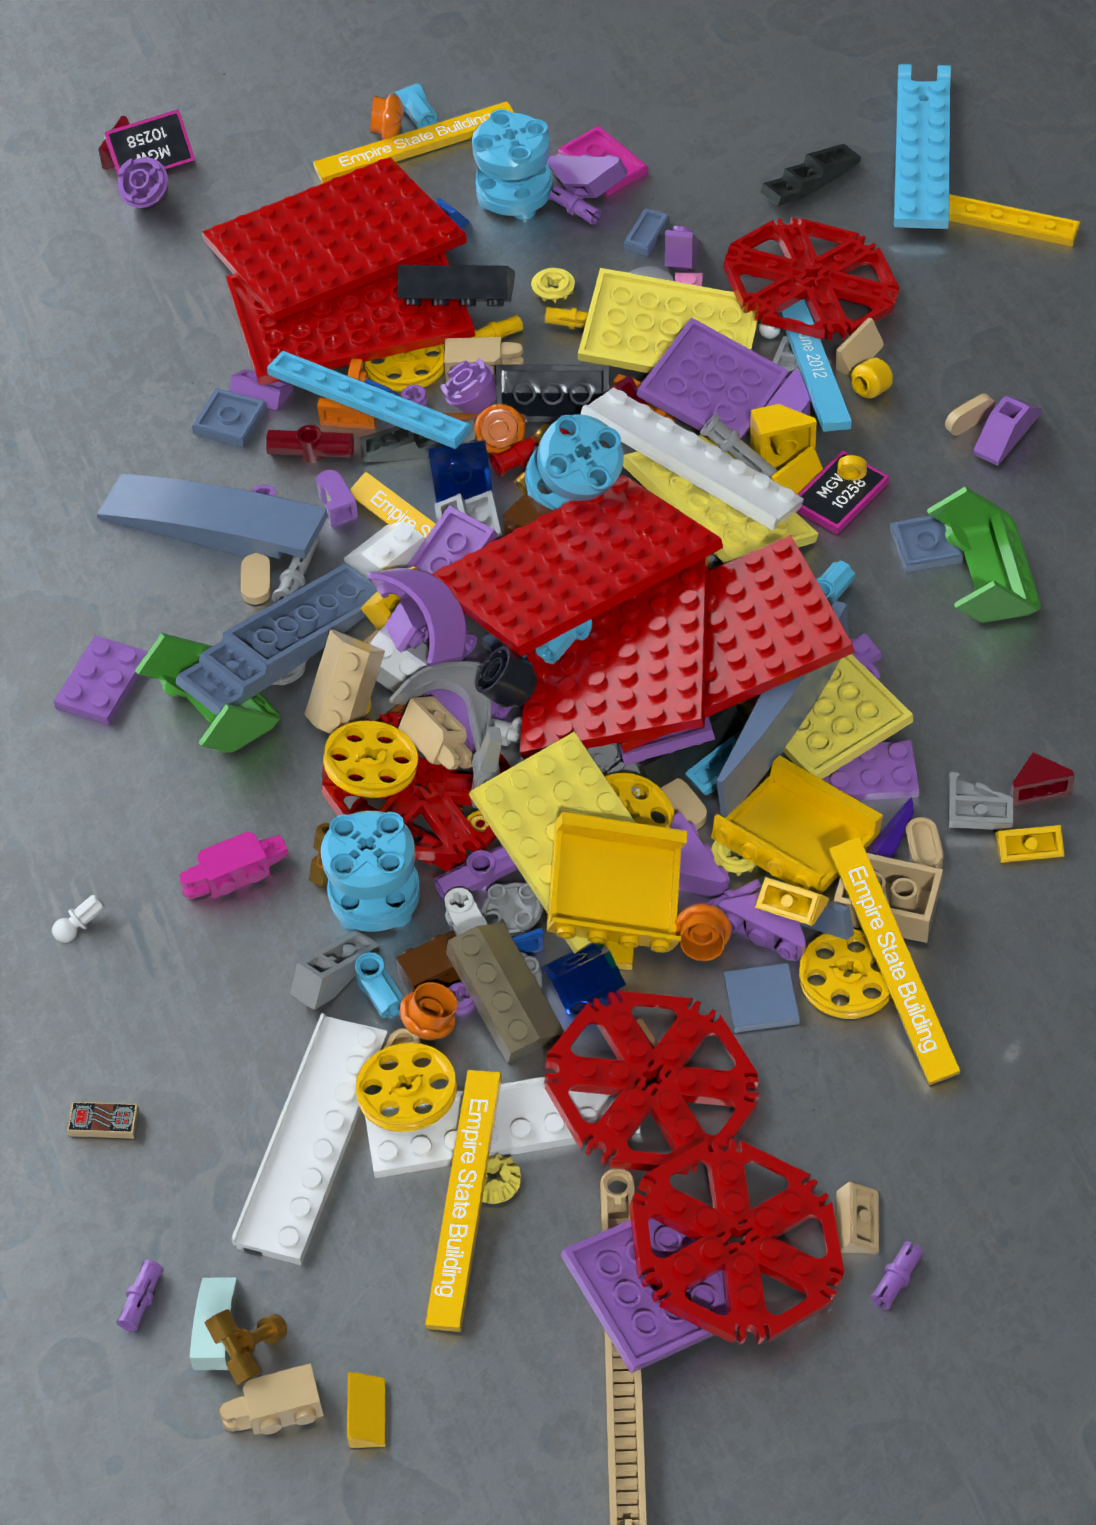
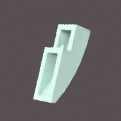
(213, 1297)

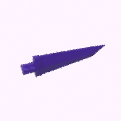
(891, 836)

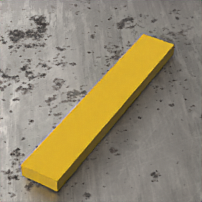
(1013, 220)

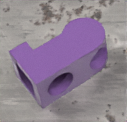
(337, 498)

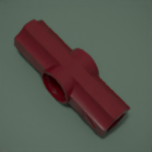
(310, 443)

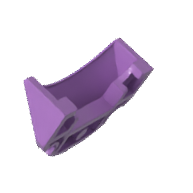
(440, 608)

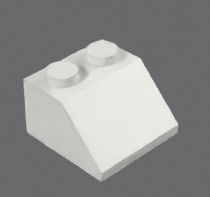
(386, 549)
(398, 666)

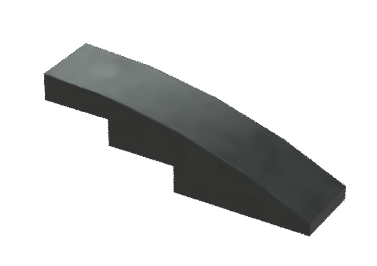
(815, 172)
(400, 444)
(671, 766)

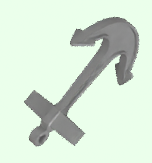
(461, 679)

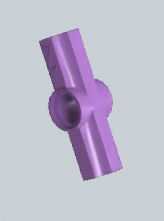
(469, 875)

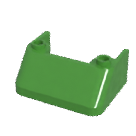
(993, 556)
(234, 724)

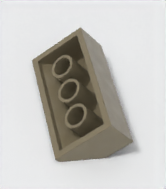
(503, 990)

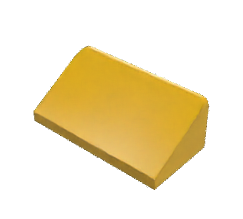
(799, 471)
(1030, 843)
(791, 901)
(366, 1410)

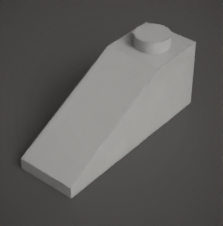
(329, 970)

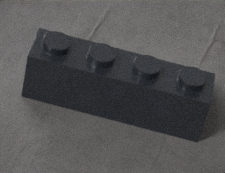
(455, 283)
(548, 390)

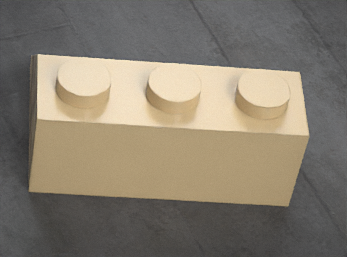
(343, 682)

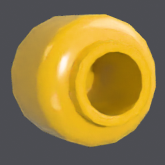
(871, 378)

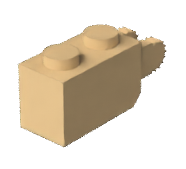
(488, 349)
(436, 733)
(274, 1402)

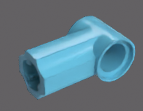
(416, 105)
(836, 580)
(556, 648)
(379, 986)

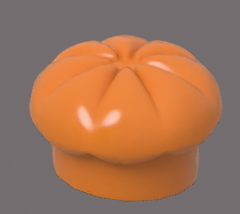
(386, 116)
(499, 427)
(703, 931)
(429, 1011)

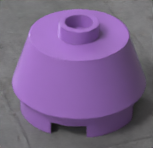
(143, 182)
(470, 387)

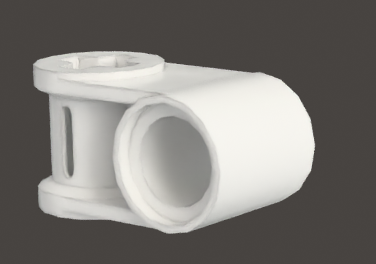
(462, 911)

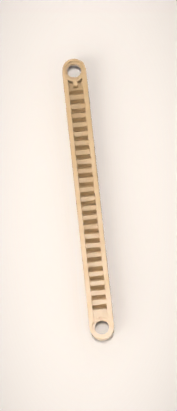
(623, 1392)

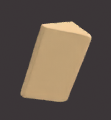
(859, 347)
(857, 1218)

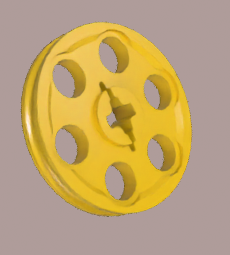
(407, 365)
(362, 758)
(641, 808)
(836, 983)
(412, 1076)

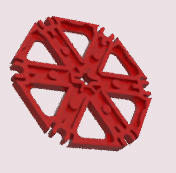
(802, 262)
(436, 804)
(670, 1093)
(738, 1262)

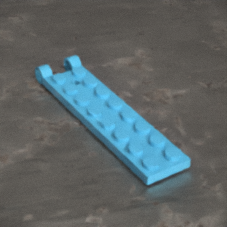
(922, 150)

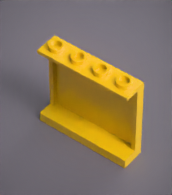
(793, 824)
(615, 882)

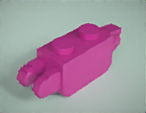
(232, 865)

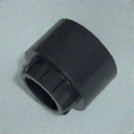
(506, 678)

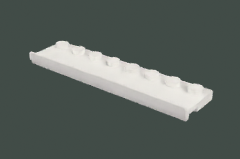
(695, 459)
(523, 1124)
(308, 1142)

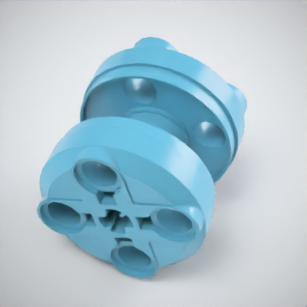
(512, 164)
(574, 463)
(370, 870)

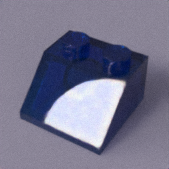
(459, 470)
(583, 977)

